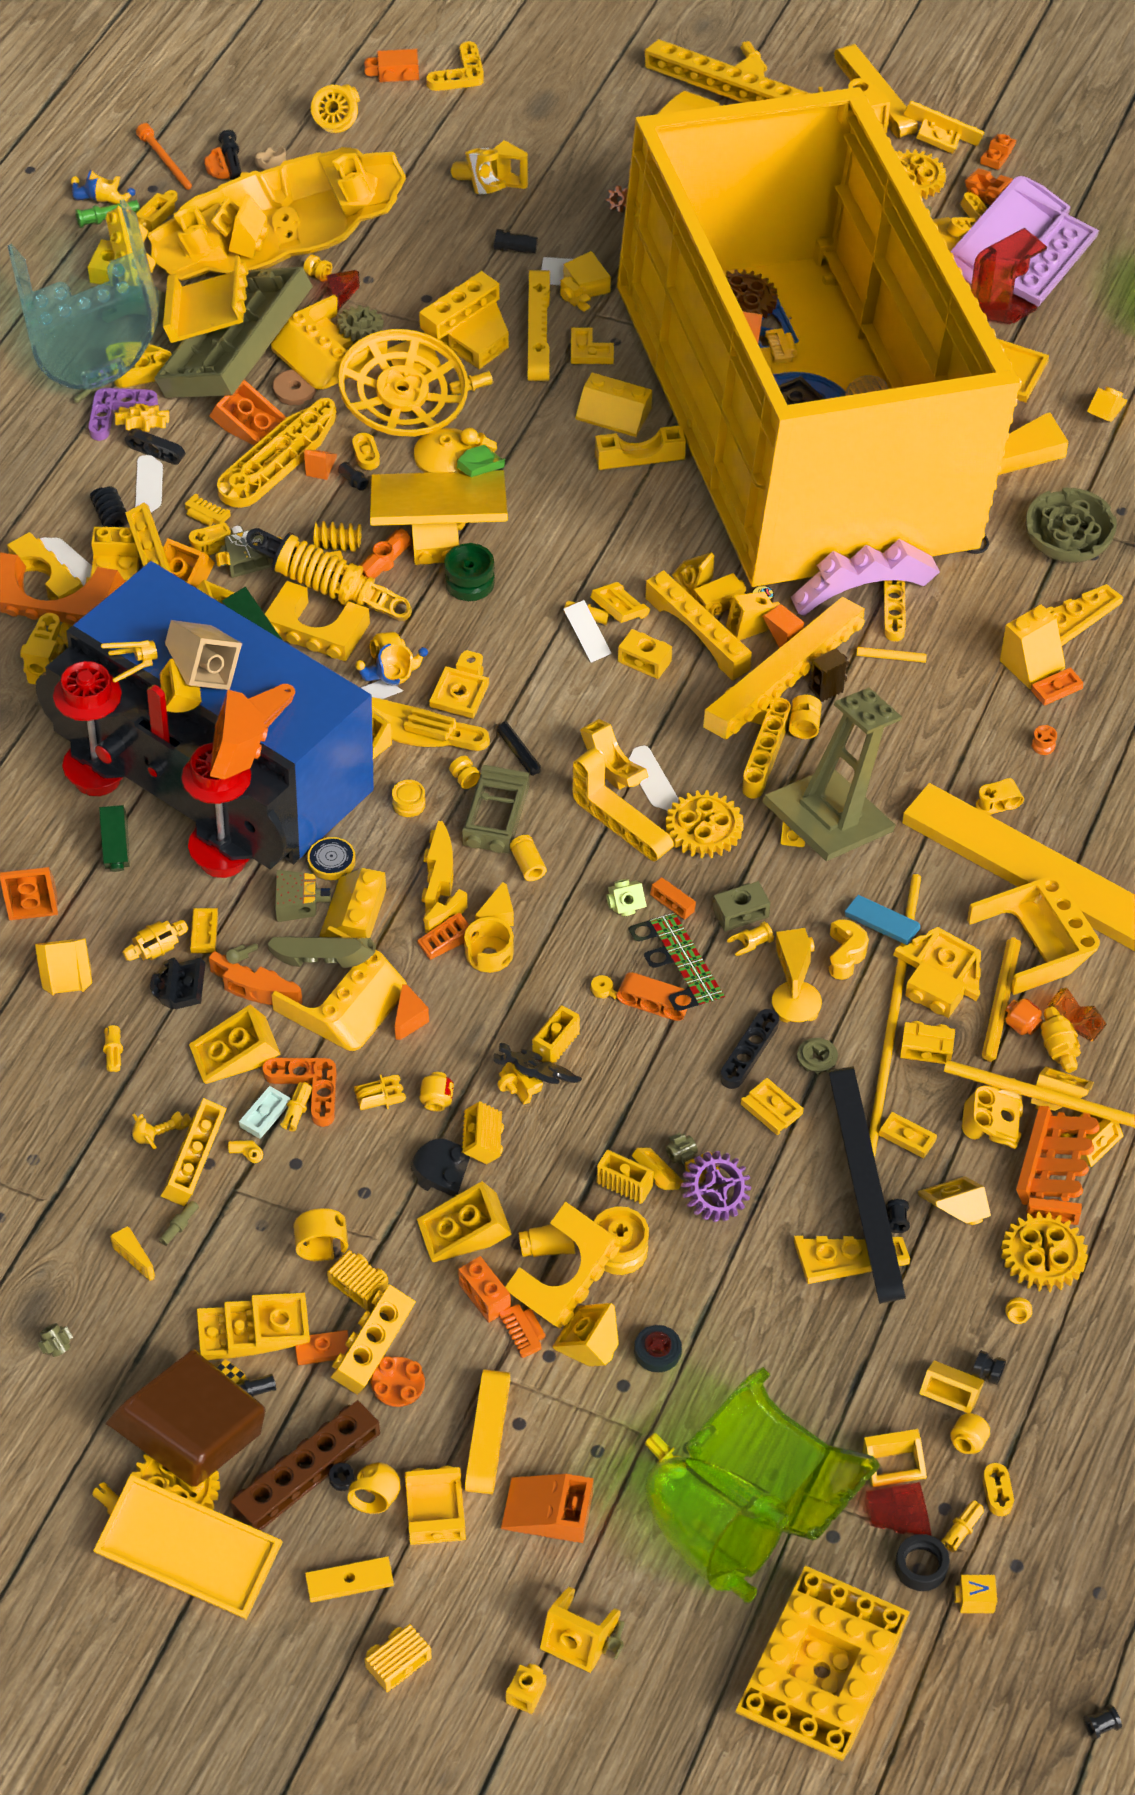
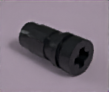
(516, 242)

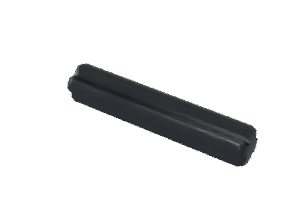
(518, 748)

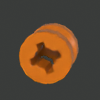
(1042, 734)

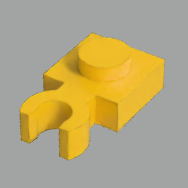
(572, 293)

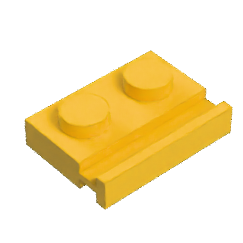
(772, 1106)

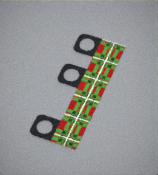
(683, 952)

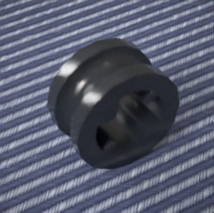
(335, 1482)

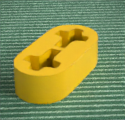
(992, 1490)

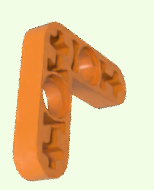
(312, 1076)

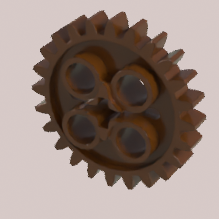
(753, 292)

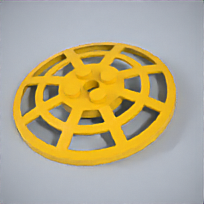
(404, 376)

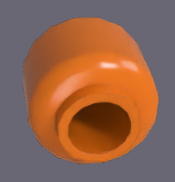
(1023, 1016)

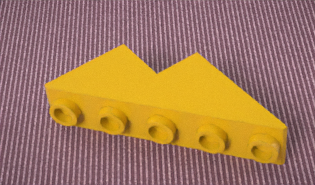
(119, 235)

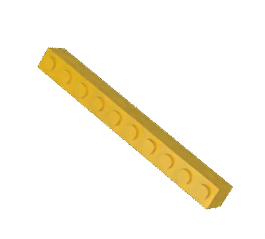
(783, 668)

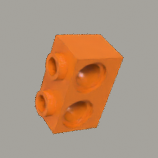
(484, 1288)

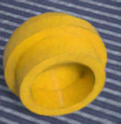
(1018, 1310)

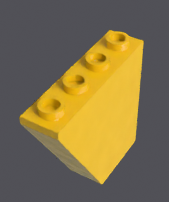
(480, 337)

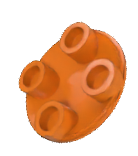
(397, 1381)

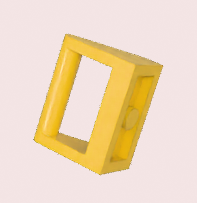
(502, 165)
(1103, 1140)
(896, 1444)

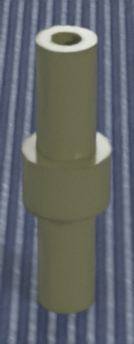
(178, 1223)

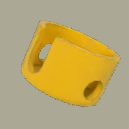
(492, 934)
(318, 1230)

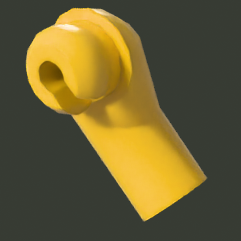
(247, 1148)

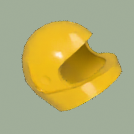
(380, 1481)

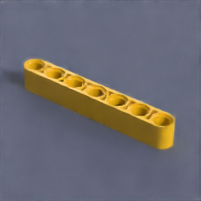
(856, 66)

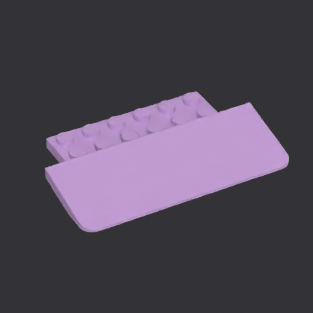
(1047, 218)

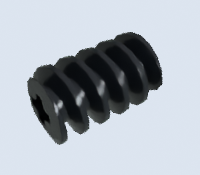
(109, 507)

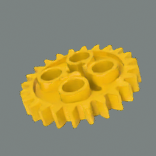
(924, 171)
(704, 824)
(1020, 1252)
(204, 1492)

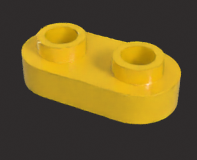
(366, 451)

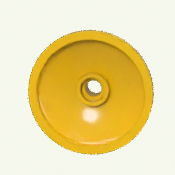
(440, 451)

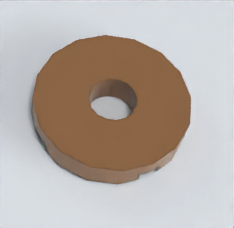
(286, 395)

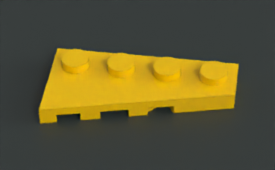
(1081, 613)
(838, 1258)

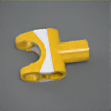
(479, 170)

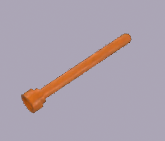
(146, 134)

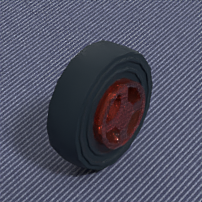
(661, 1339)

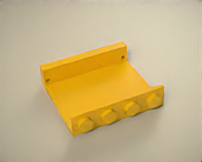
(205, 304)

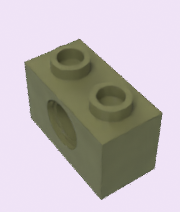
(753, 906)

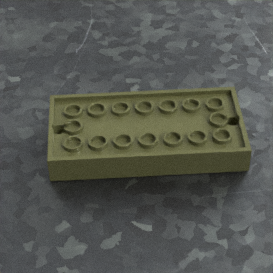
(223, 358)

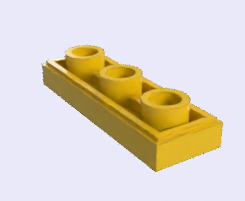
(332, 1582)

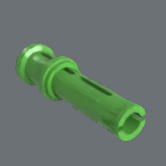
(97, 214)

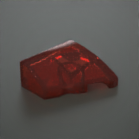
(898, 1509)

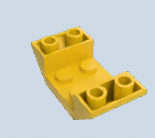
(115, 550)

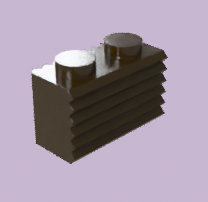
(828, 674)

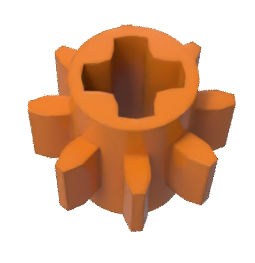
(613, 198)

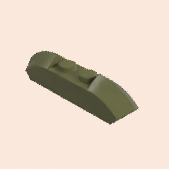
(340, 950)

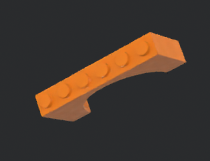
(68, 609)

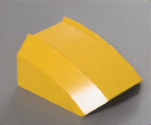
(64, 966)

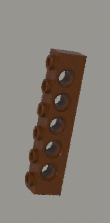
(302, 1480)

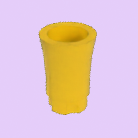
(545, 1241)

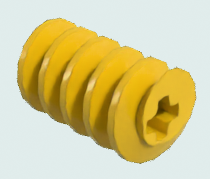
(337, 536)

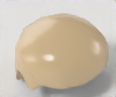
(270, 158)

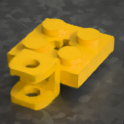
(465, 677)

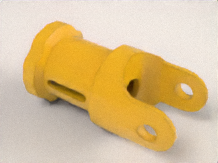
(753, 937)

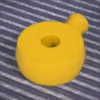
(602, 987)

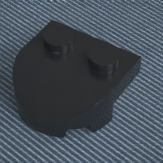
(179, 983)
(440, 1166)

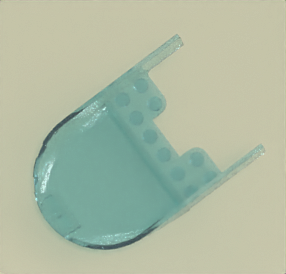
(96, 333)

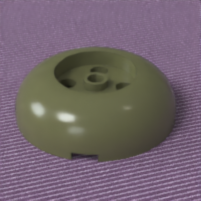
(1056, 520)

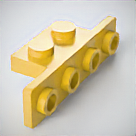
(941, 129)

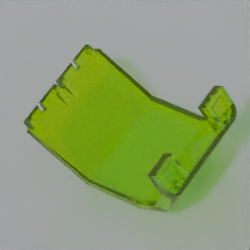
(782, 1457)

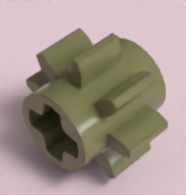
(681, 1148)
(55, 1340)

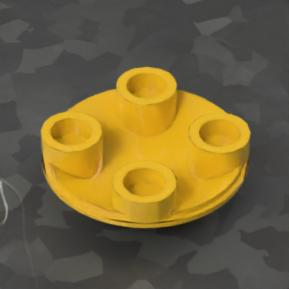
(799, 1009)

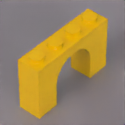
(332, 640)
(558, 1302)

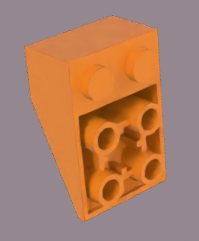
(549, 1506)

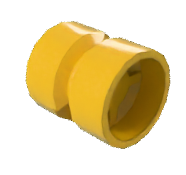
(805, 716)

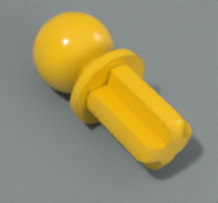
(470, 437)
(659, 1447)

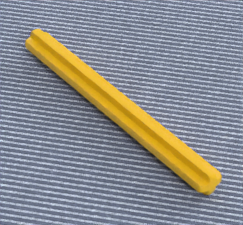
(1001, 999)

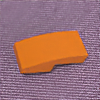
(998, 151)

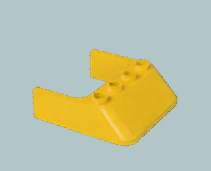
(312, 350)
(1052, 924)
(354, 1006)

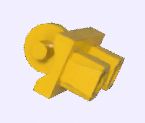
(517, 1083)

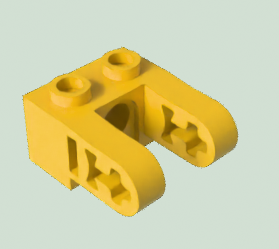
(42, 647)

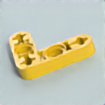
(442, 79)
(974, 208)

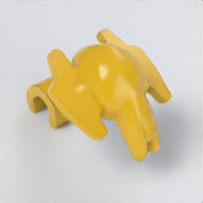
(144, 1132)

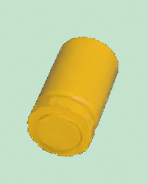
(528, 857)

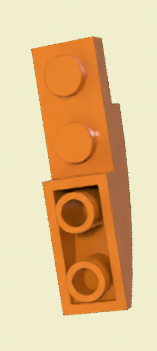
(250, 985)

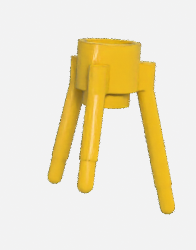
(143, 651)

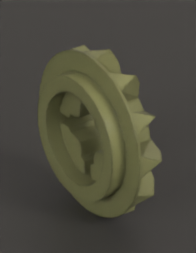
(820, 1047)

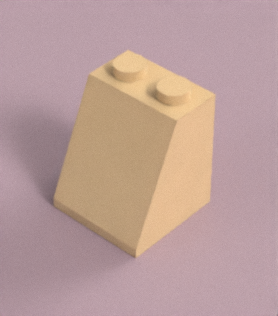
(203, 654)

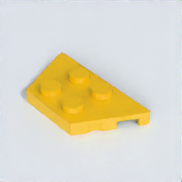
(947, 955)

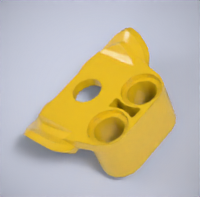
(984, 1115)

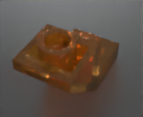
(1085, 1019)

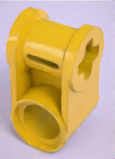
(1000, 795)

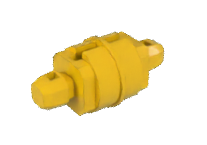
(151, 934)
(1060, 1039)

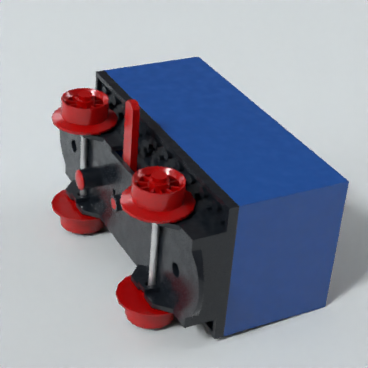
(308, 768)

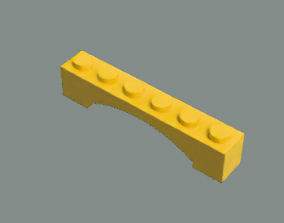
(727, 650)

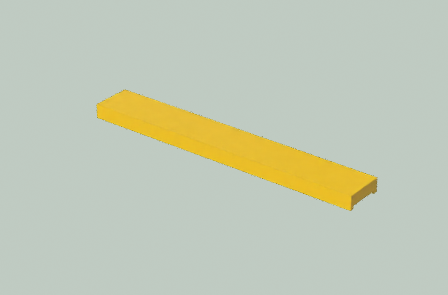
(1021, 859)

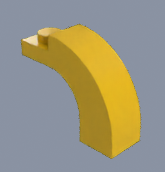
(618, 768)

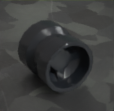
(985, 1366)

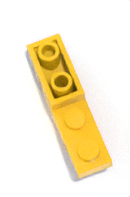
(439, 866)

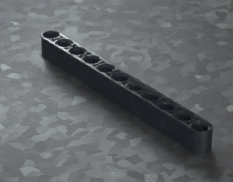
(867, 1185)

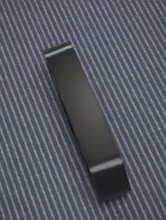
(167, 450)

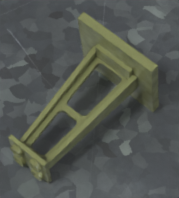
(825, 806)

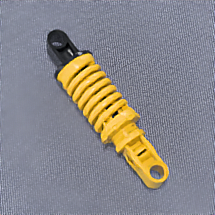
(326, 573)

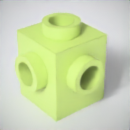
(633, 900)

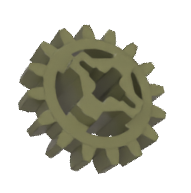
(359, 322)

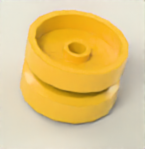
(633, 1232)

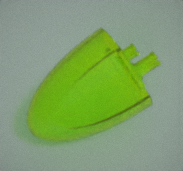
(715, 1520)

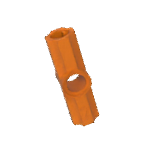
(385, 553)

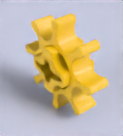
(142, 417)

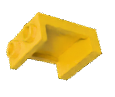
(435, 1505)

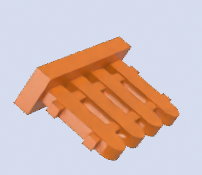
(1038, 1166)

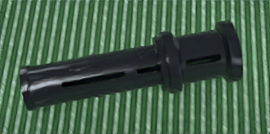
(230, 150)

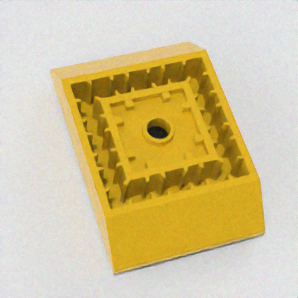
(829, 1628)

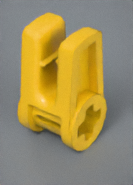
(209, 538)

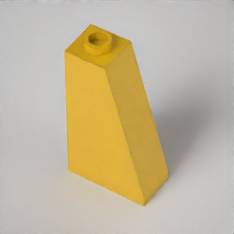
(1034, 444)

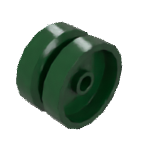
(469, 572)

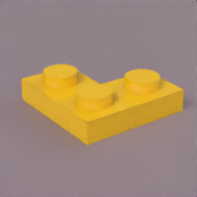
(586, 352)

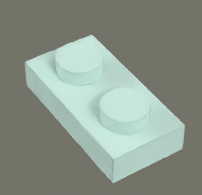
(264, 1112)

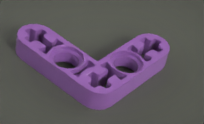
(113, 402)

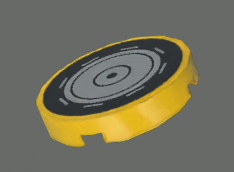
(331, 858)

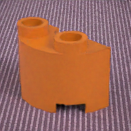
(986, 186)

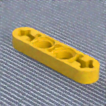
(894, 604)

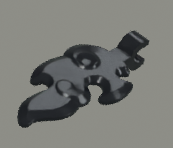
(526, 1064)

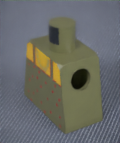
(298, 895)

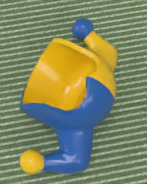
(99, 189)
(392, 665)

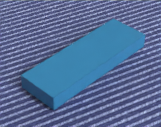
(882, 919)

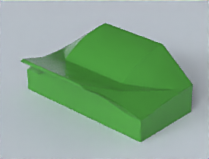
(479, 461)

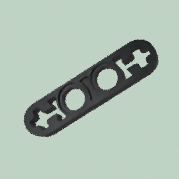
(745, 1046)

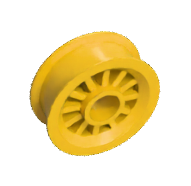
(319, 100)

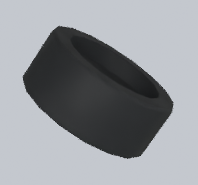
(927, 1543)

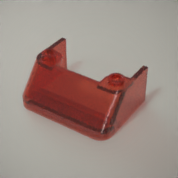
(996, 274)

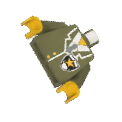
(240, 556)

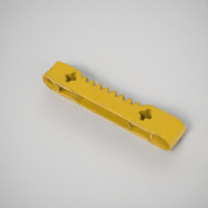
(537, 325)

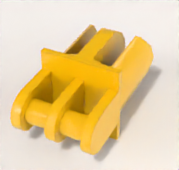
(380, 1092)

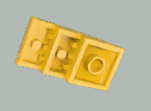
(687, 101)
(253, 1326)

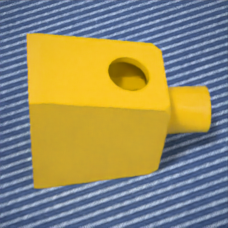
(746, 614)

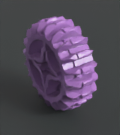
(719, 1195)

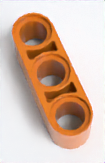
(651, 996)

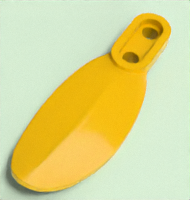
(462, 736)

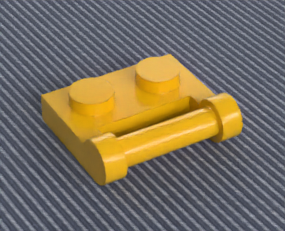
(619, 602)

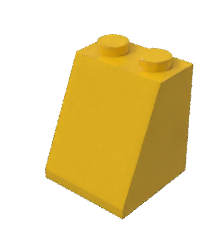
(1033, 646)

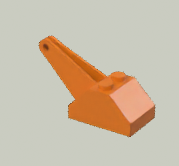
(242, 727)

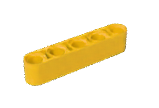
(487, 1432)

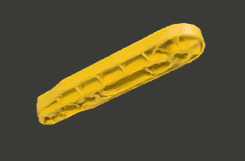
(276, 454)

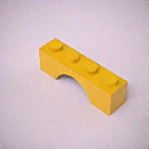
(665, 446)
(39, 559)

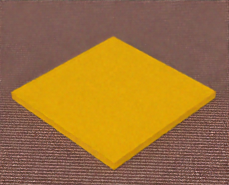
(437, 498)

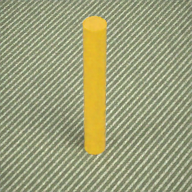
(891, 654)

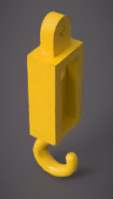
(150, 216)

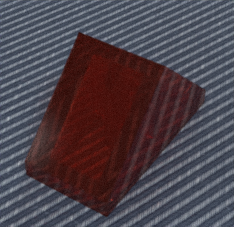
(343, 286)

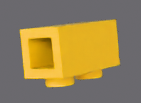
(718, 594)

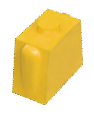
(588, 274)

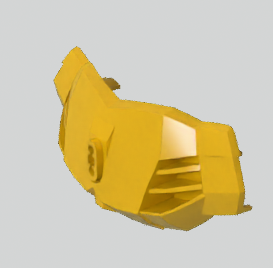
(316, 193)

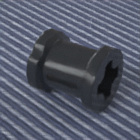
(898, 1215)
(1102, 1722)

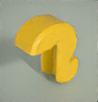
(853, 947)

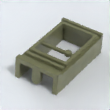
(491, 838)

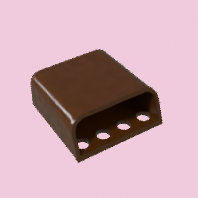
(190, 1418)

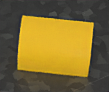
(178, 694)
(951, 1387)

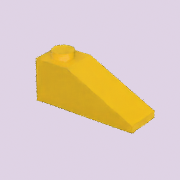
(794, 954)

